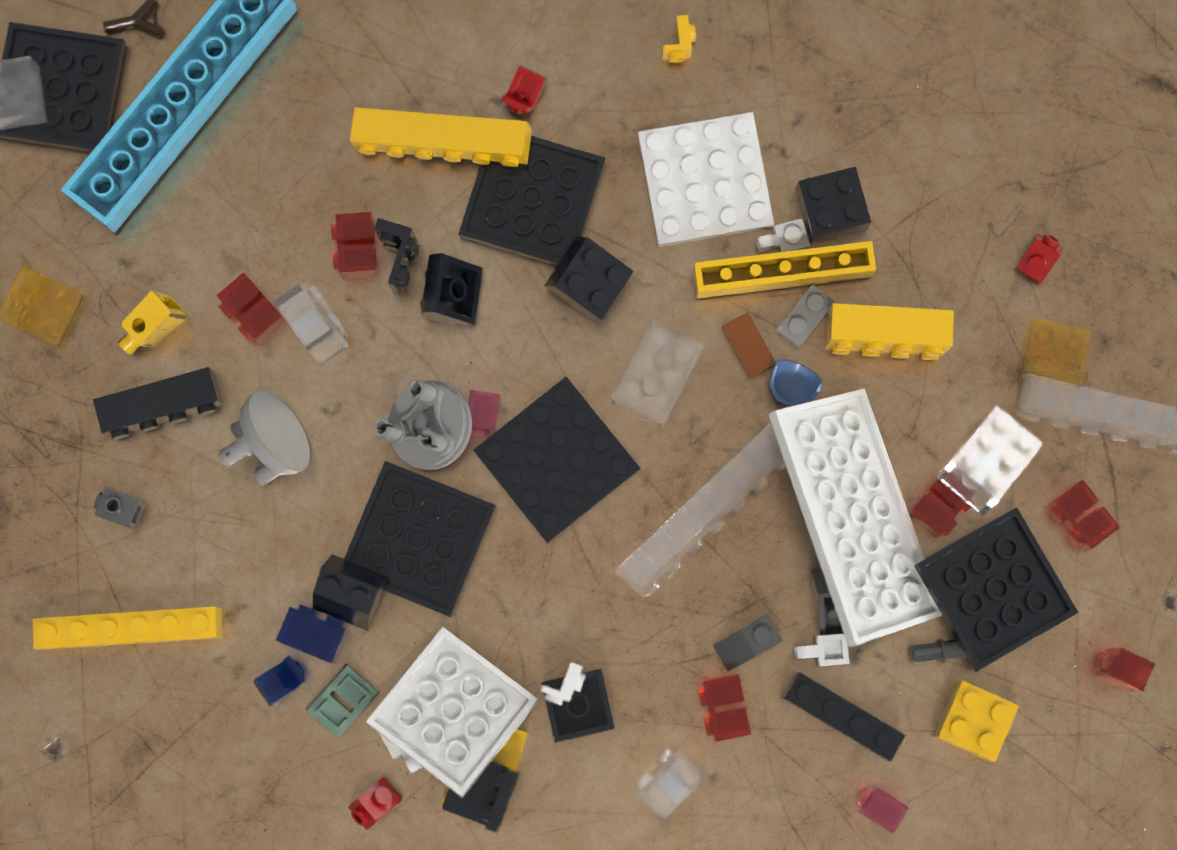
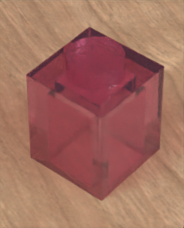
(484, 412)
(882, 809)

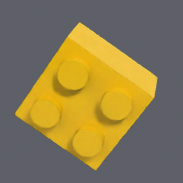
(976, 721)

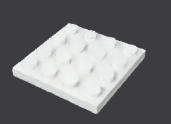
(705, 179)
(452, 712)

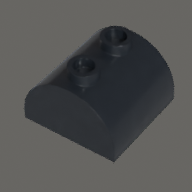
(451, 290)

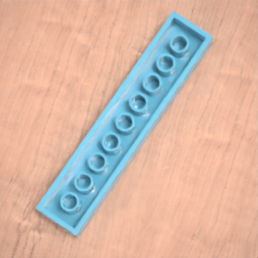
(174, 106)

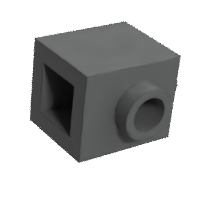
(118, 507)

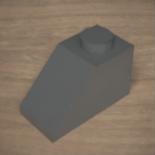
(826, 614)
(747, 643)

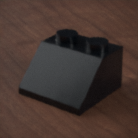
(348, 591)

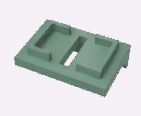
(352, 690)

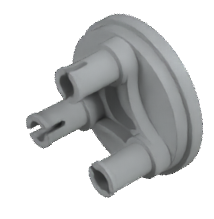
(427, 425)
(270, 433)

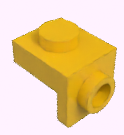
(685, 35)

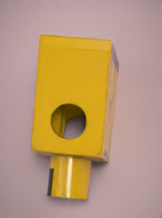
(151, 321)

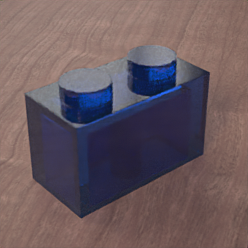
(311, 634)

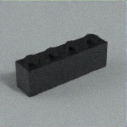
(158, 402)
(843, 717)

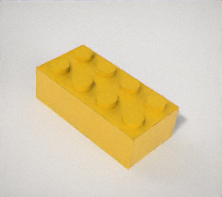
(889, 331)

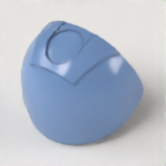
(793, 383)

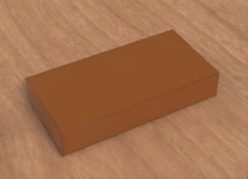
(748, 345)

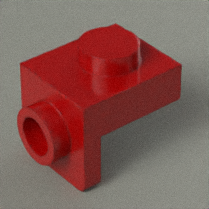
(524, 90)
(1040, 256)
(374, 804)

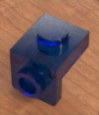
(280, 680)

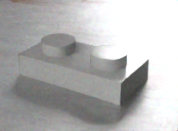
(805, 316)

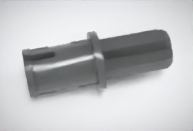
(936, 651)

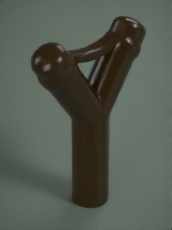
(137, 20)

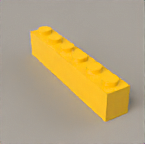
(441, 136)
(784, 269)
(127, 628)

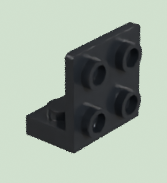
(399, 239)
(487, 798)

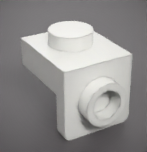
(573, 681)

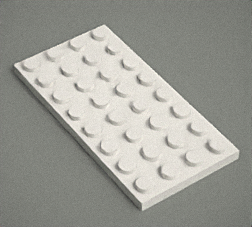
(854, 515)

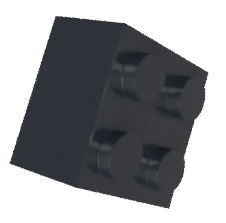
(833, 205)
(589, 278)
(585, 713)

